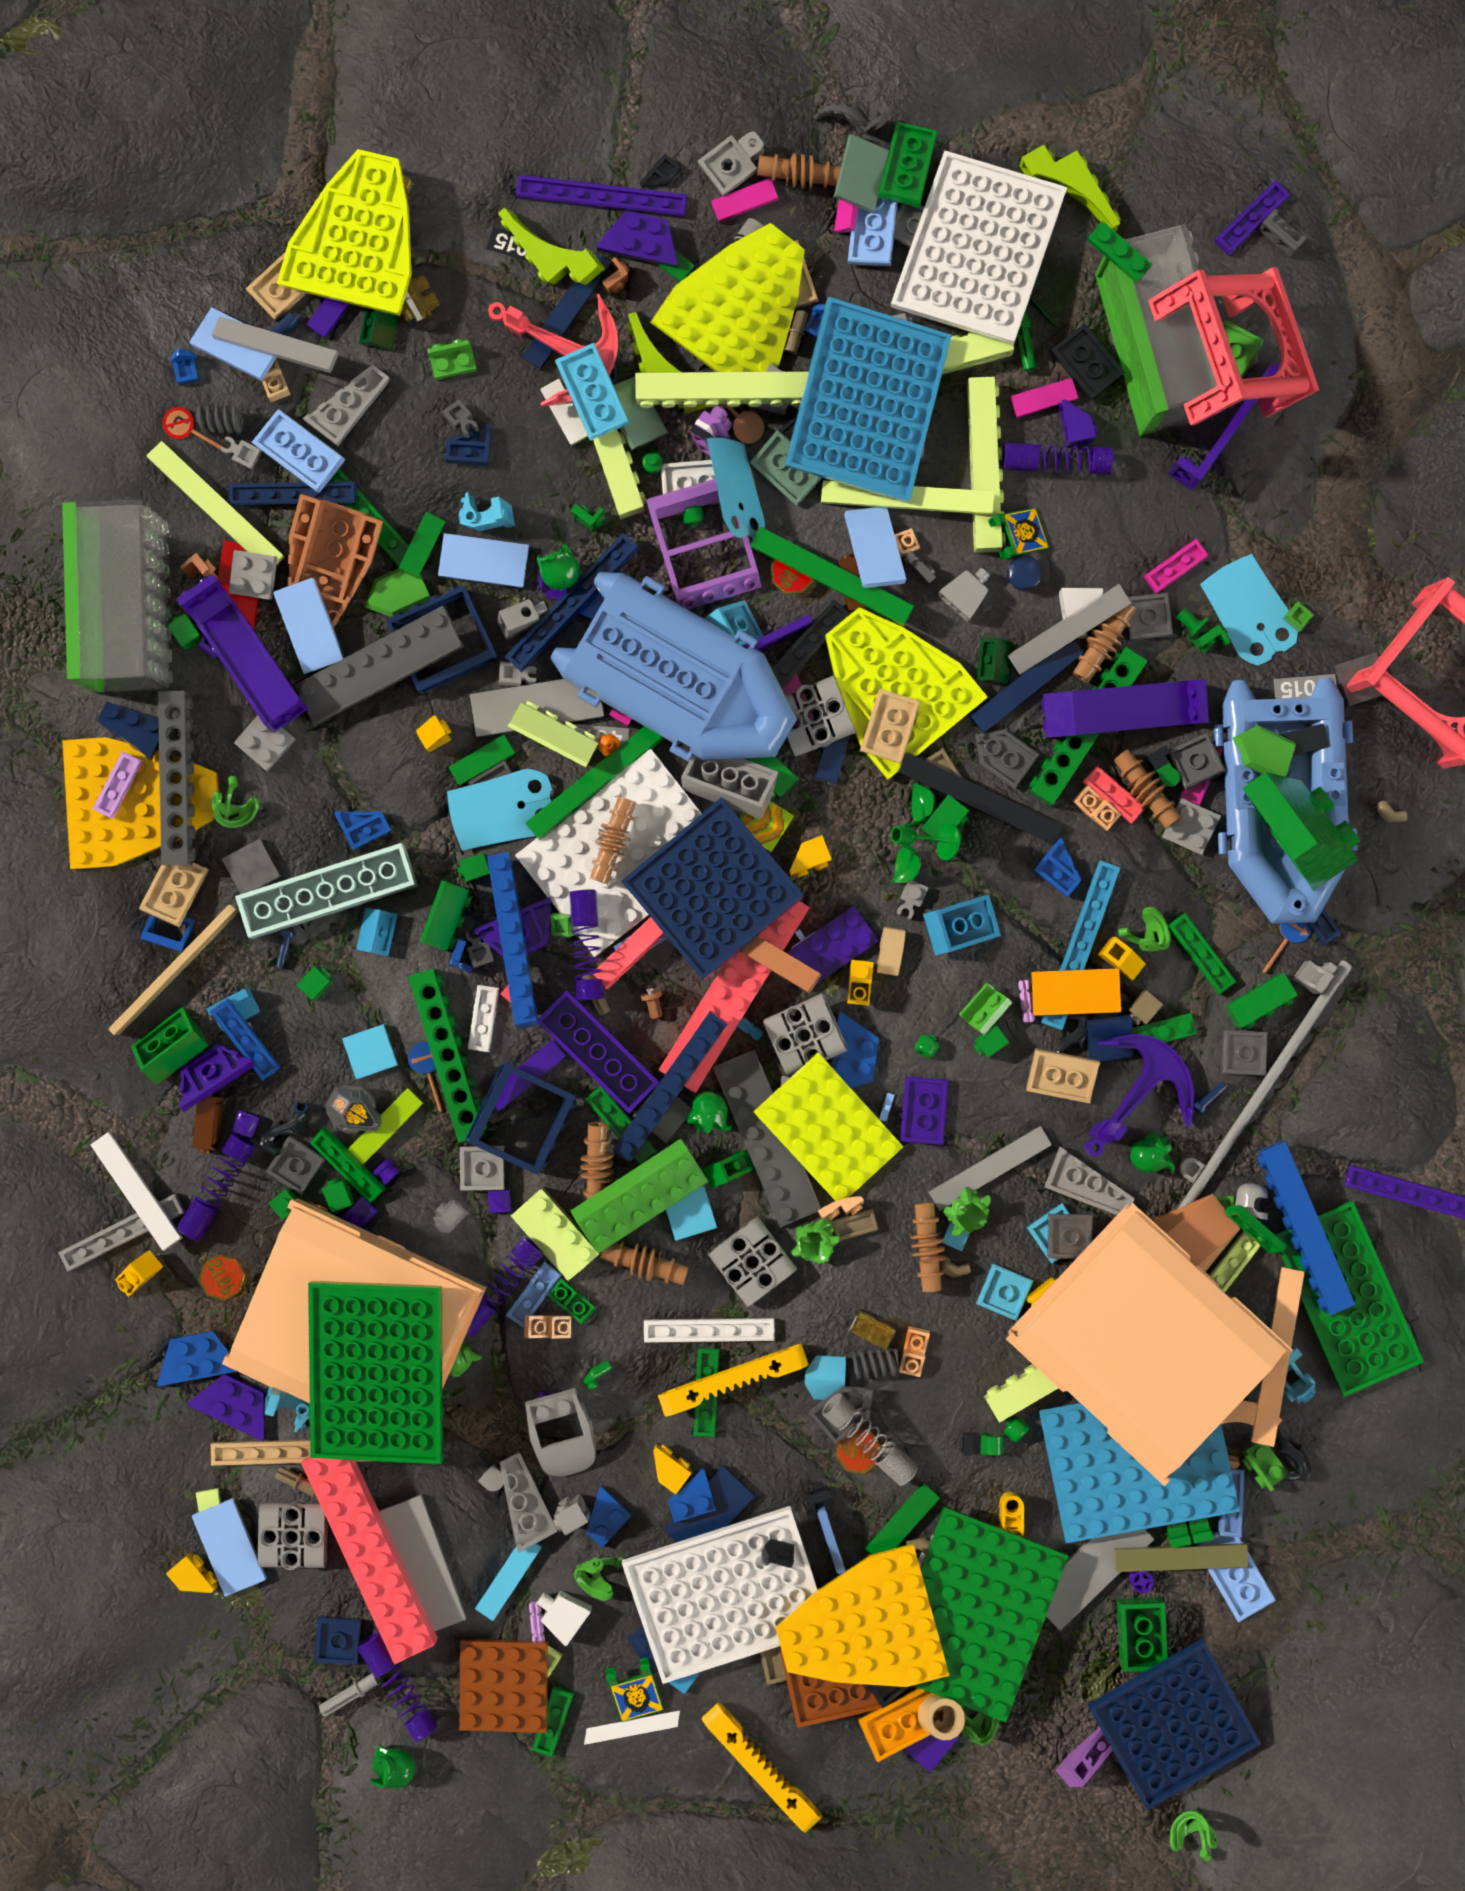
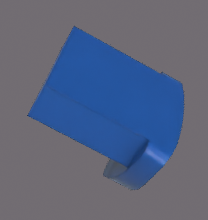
(814, 322)
(184, 366)
(456, 956)

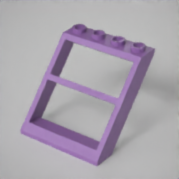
(714, 589)

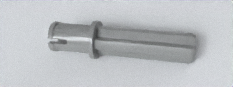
(358, 1689)

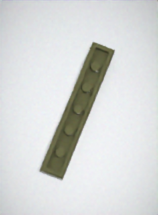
(1181, 1557)

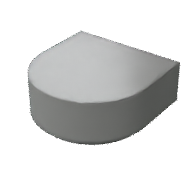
(1190, 1168)
(492, 1478)

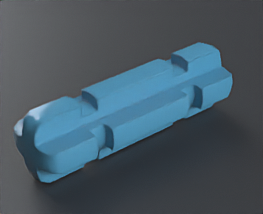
(748, 1027)

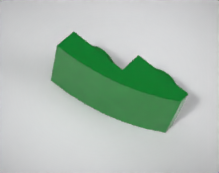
(572, 1301)

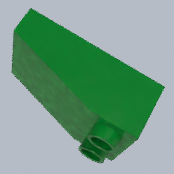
(1302, 826)

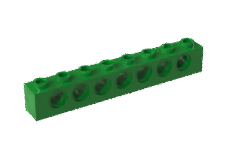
(1049, 793)
(419, 983)

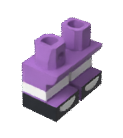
(710, 426)

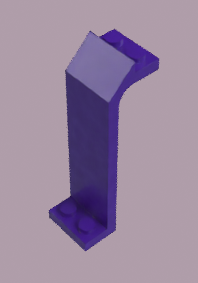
(1185, 469)
(242, 653)
(1125, 708)

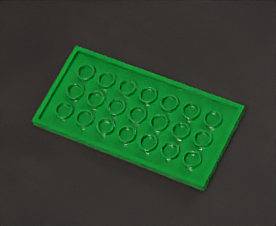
(1367, 1338)

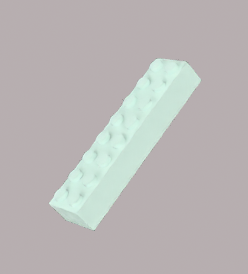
(326, 891)

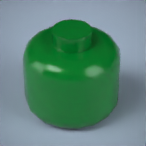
(652, 463)
(693, 515)
(926, 1046)
(1015, 1429)

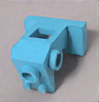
(496, 516)
(1304, 1387)
(277, 1399)

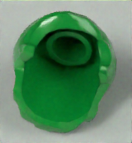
(559, 569)
(709, 1112)
(1151, 1154)
(393, 1767)

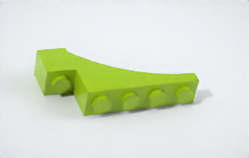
(1074, 175)
(549, 259)
(651, 359)

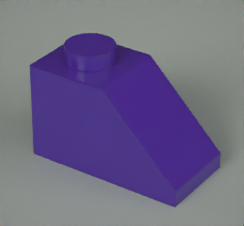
(1076, 424)

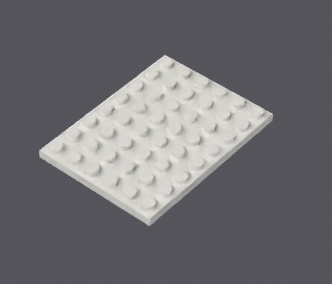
(978, 247)
(565, 854)
(713, 1595)

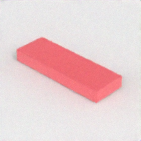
(1114, 793)

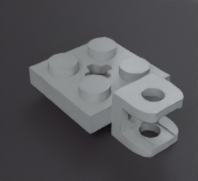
(742, 157)

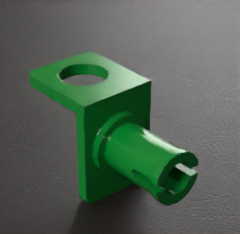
(1194, 625)

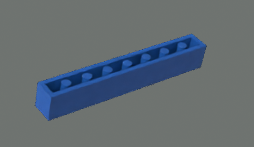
(513, 940)
(1305, 1228)

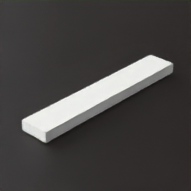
(136, 1191)
(709, 1330)

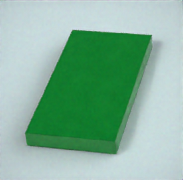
(907, 164)

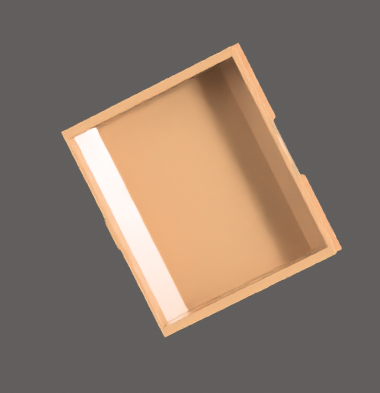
(323, 1247)
(1147, 1342)

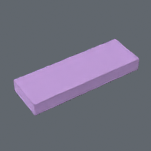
(117, 785)

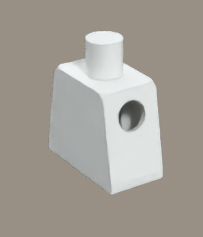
(1075, 598)
(563, 1615)

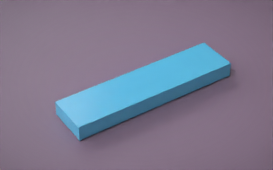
(506, 1581)

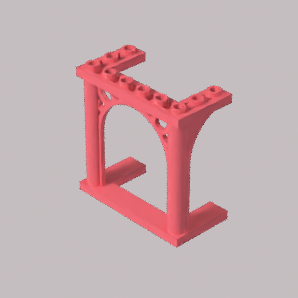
(1238, 295)
(1450, 742)

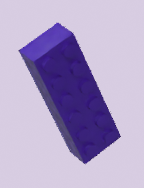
(598, 1051)

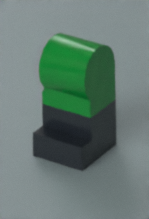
(1159, 763)
(981, 1444)

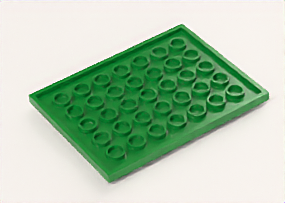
(375, 1372)
(988, 1608)

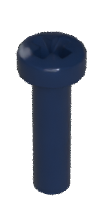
(282, 956)
(1200, 1106)

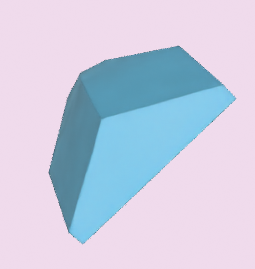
(825, 1375)

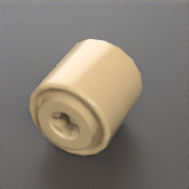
(951, 1720)

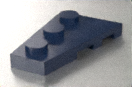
(132, 726)

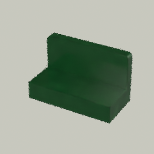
(378, 329)
(994, 660)

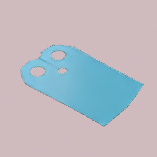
(735, 485)
(1244, 599)
(489, 809)

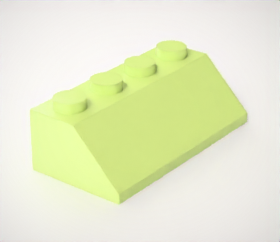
(553, 733)
(555, 1233)

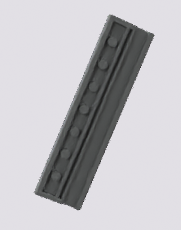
(379, 665)
(777, 1168)

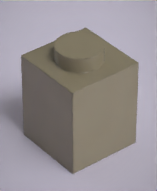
(1144, 1008)

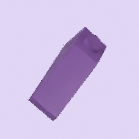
(1084, 1760)

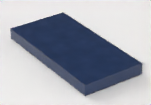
(729, 1498)

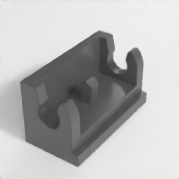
(1281, 234)

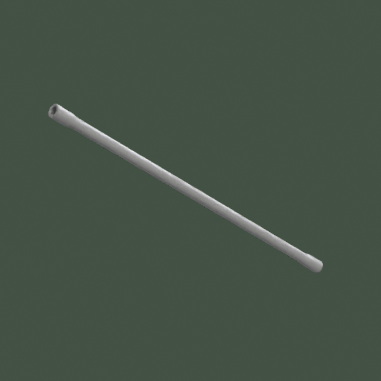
(1339, 976)

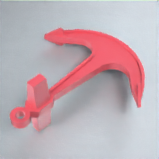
(606, 346)

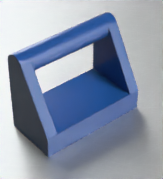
(148, 935)

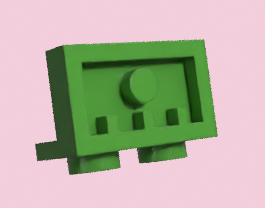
(452, 359)
(985, 1008)
(1265, 1465)

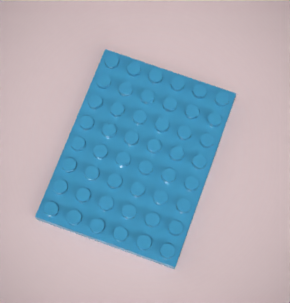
(868, 400)
(1111, 1493)

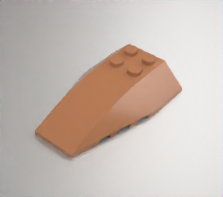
(333, 547)
(1199, 1229)

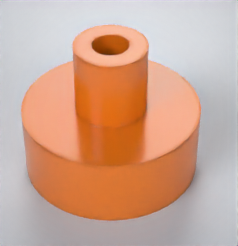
(608, 744)

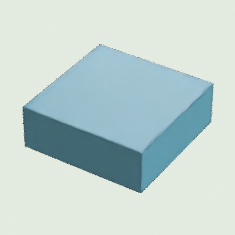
(955, 1241)

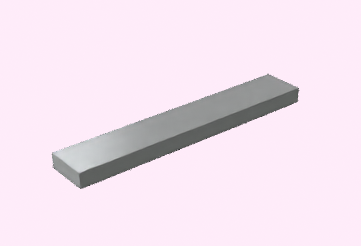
(275, 344)
(1069, 629)
(990, 1167)
(115, 1235)

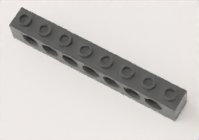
(167, 703)

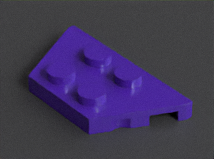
(640, 238)
(535, 927)
(210, 1073)
(233, 1404)

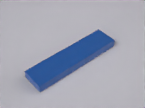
(245, 1038)

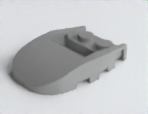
(568, 1455)

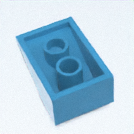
(962, 925)

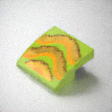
(770, 827)

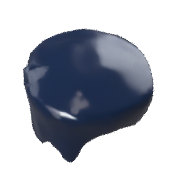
(1024, 572)

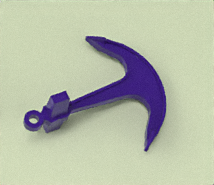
(1160, 1064)

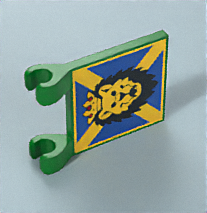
(1023, 532)
(635, 1695)

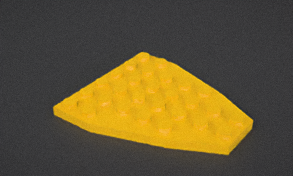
(136, 829)
(867, 1626)

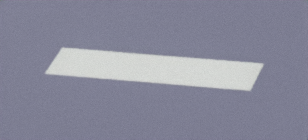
(632, 1727)

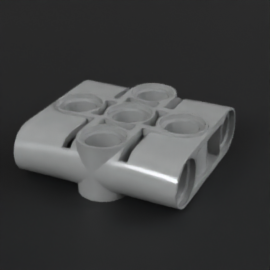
(840, 721)
(785, 1026)
(753, 1288)
(276, 1518)

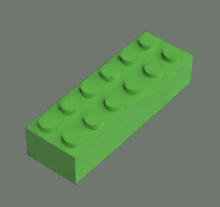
(639, 1196)

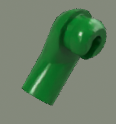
(596, 1372)

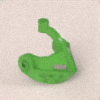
(246, 812)
(1154, 923)
(596, 1585)
(975, 1728)
(1199, 1823)

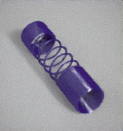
(1027, 456)
(584, 913)
(202, 1213)
(527, 1254)
(379, 1661)

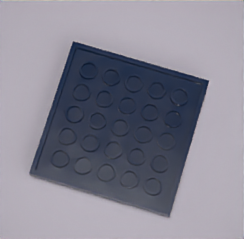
(712, 889)
(1174, 1724)

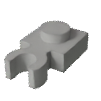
(244, 453)
(512, 676)
(913, 896)

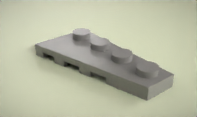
(348, 405)
(1084, 1184)
(526, 1508)

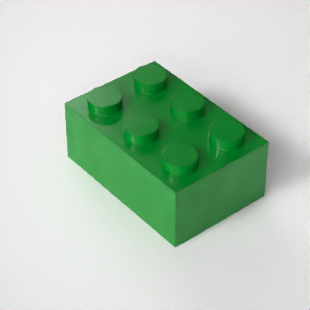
(1141, 1633)

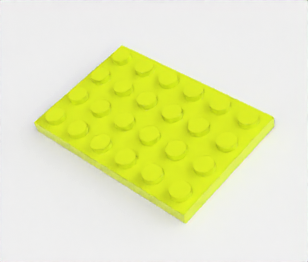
(828, 1128)

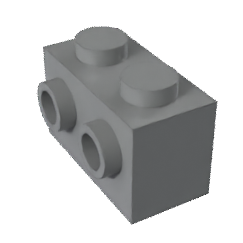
(571, 1514)

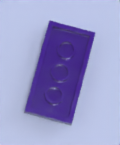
(835, 943)

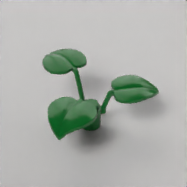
(949, 840)

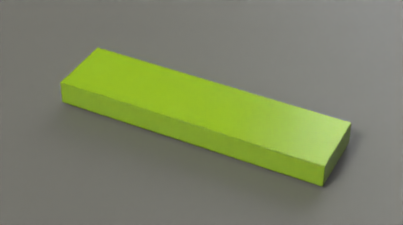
(391, 1121)

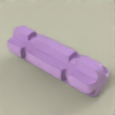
(1026, 1000)
(536, 1624)

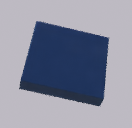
(1105, 1029)
(338, 1640)

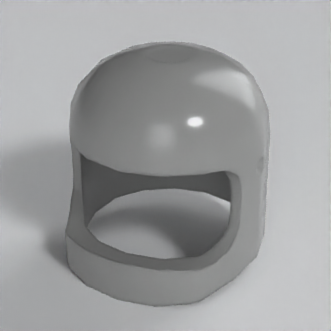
(1249, 1197)

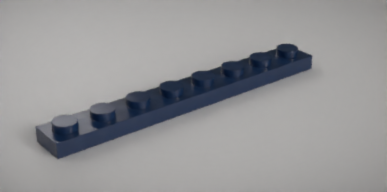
(570, 604)
(670, 1086)

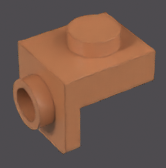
(616, 281)
(196, 564)

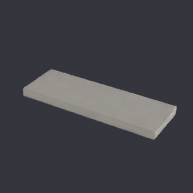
(495, 708)
(424, 1560)
(1089, 1573)

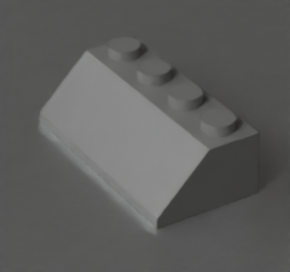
(737, 781)

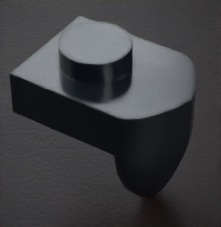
(778, 1553)

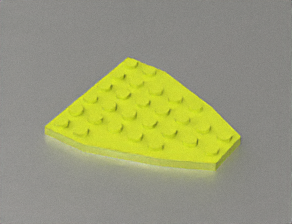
(355, 238)
(737, 303)
(879, 654)

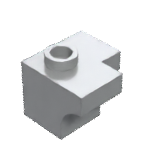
(1315, 977)

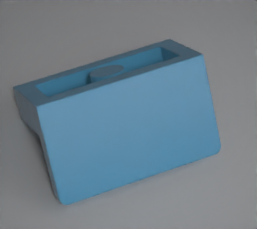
(376, 931)
(243, 1002)

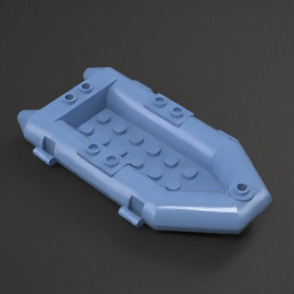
(677, 674)
(1253, 850)

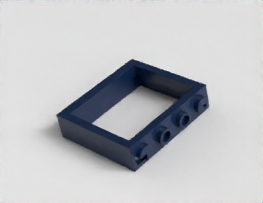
(460, 669)
(489, 1103)

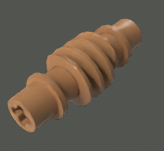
(798, 170)
(1102, 642)
(1147, 789)
(612, 840)
(598, 1159)
(928, 1247)
(645, 1263)

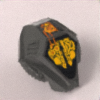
(353, 1110)

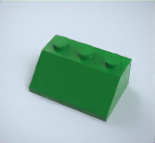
(446, 916)
(169, 1046)

